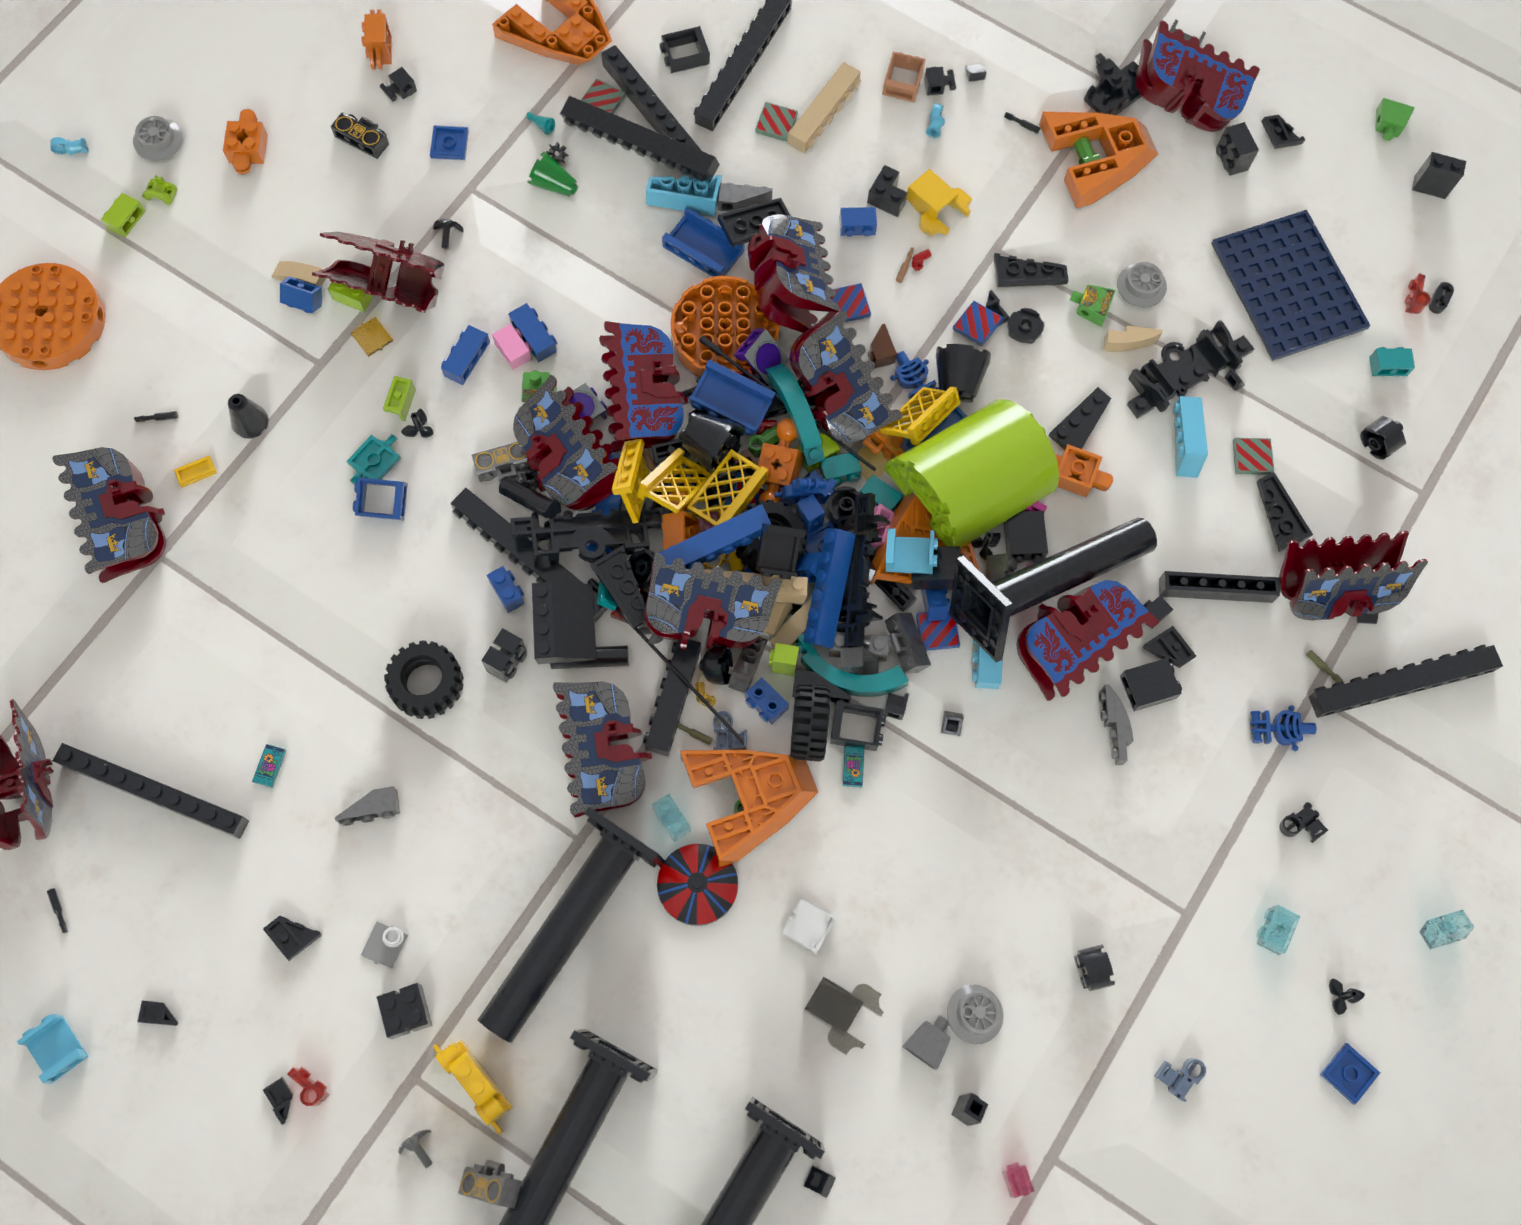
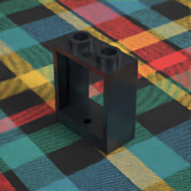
(681, 38)
(858, 710)

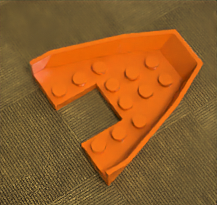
(910, 520)
(769, 789)

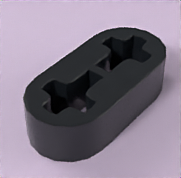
(1444, 299)

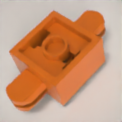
(377, 39)
(245, 142)
(1085, 468)

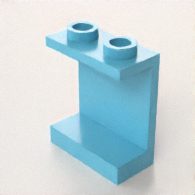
(910, 553)
(53, 1047)

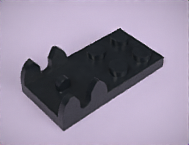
(1106, 101)
(744, 223)

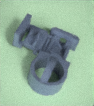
(728, 740)
(1180, 1083)

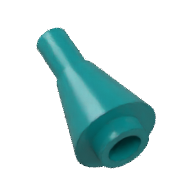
(546, 124)

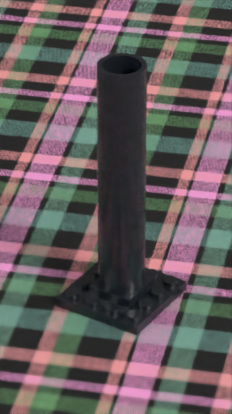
(986, 606)
(565, 927)
(574, 1128)
(760, 1167)

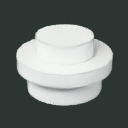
(393, 936)

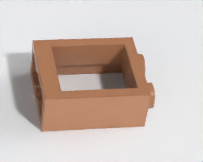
(903, 90)

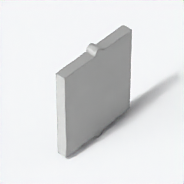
(378, 951)

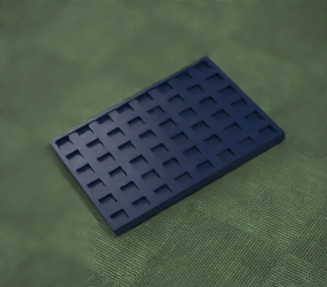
(1290, 285)

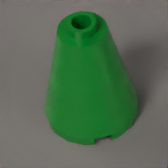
(552, 177)

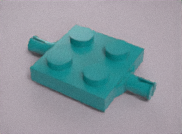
(373, 458)

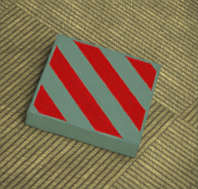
(604, 96)
(776, 121)
(1253, 456)

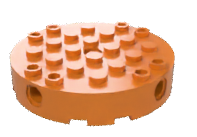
(707, 311)
(49, 316)

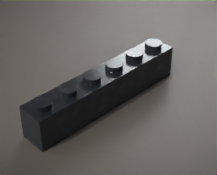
(1219, 586)
(672, 698)

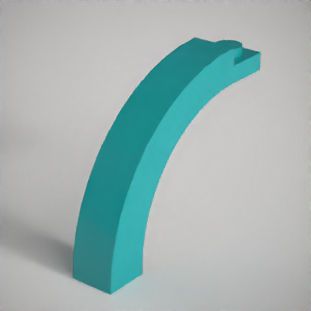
(791, 394)
(852, 684)

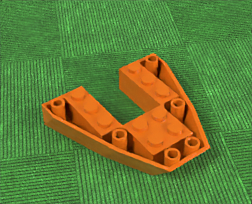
(572, 42)
(1122, 139)

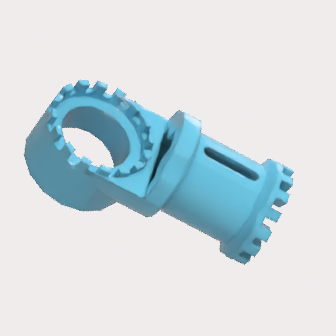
(936, 120)
(68, 146)

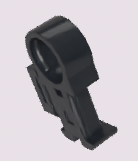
(1308, 821)

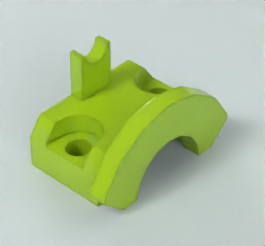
(160, 190)

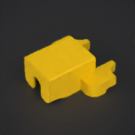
(930, 195)

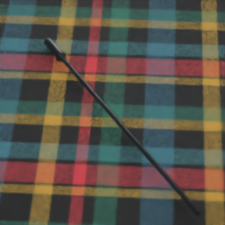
(718, 351)
(595, 588)

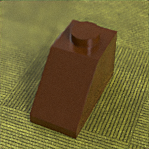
(882, 349)

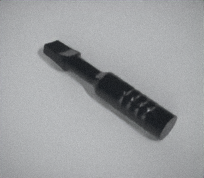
(1023, 123)
(157, 416)
(57, 909)

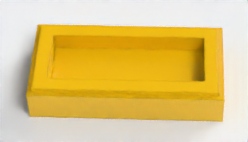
(195, 471)

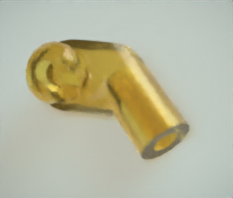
(700, 687)

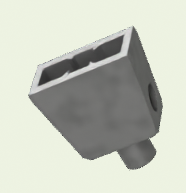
(929, 1042)

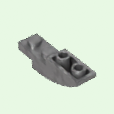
(1115, 716)

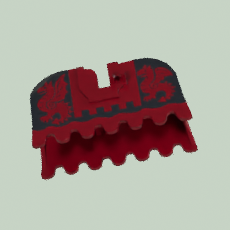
(414, 278)

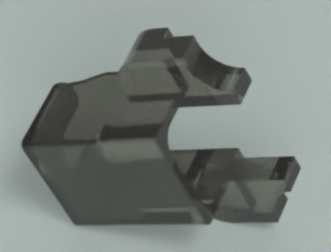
(838, 1009)

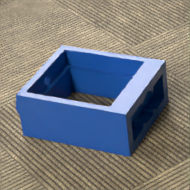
(399, 499)

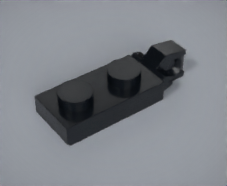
(1109, 70)

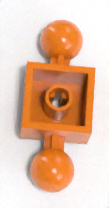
(773, 455)
(678, 526)

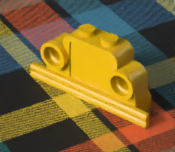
(486, 1095)

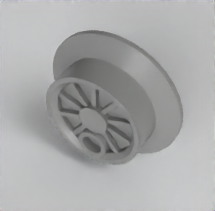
(157, 138)
(1142, 284)
(975, 1014)

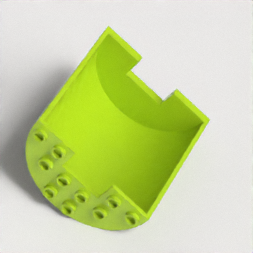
(979, 471)

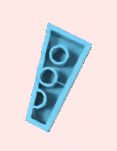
(684, 194)
(1189, 436)
(987, 672)

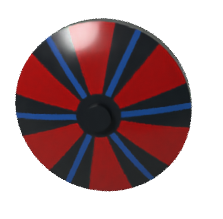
(695, 886)

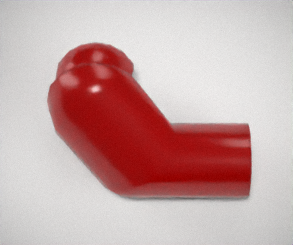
(917, 262)
(766, 424)

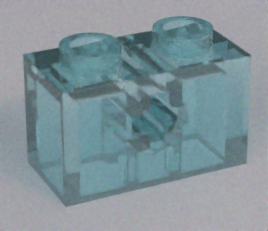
(671, 817)
(1286, 925)
(1446, 929)

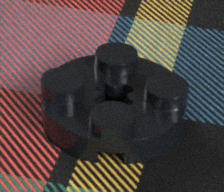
(1021, 334)

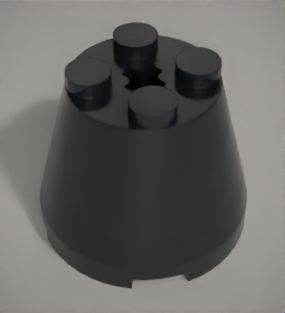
(962, 368)
(711, 439)

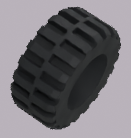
(778, 515)
(407, 662)
(810, 722)

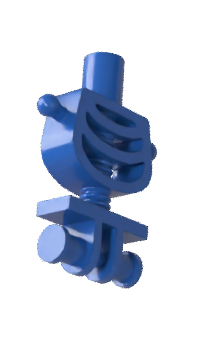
(909, 377)
(799, 488)
(1291, 733)

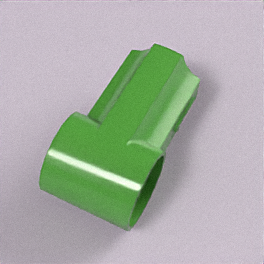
(1085, 151)
(769, 436)

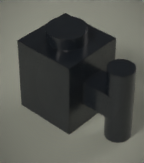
(936, 80)
(400, 83)

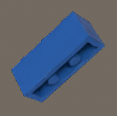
(533, 332)
(465, 354)

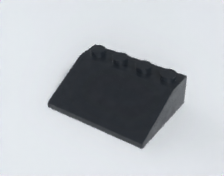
(563, 622)

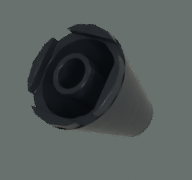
(246, 416)

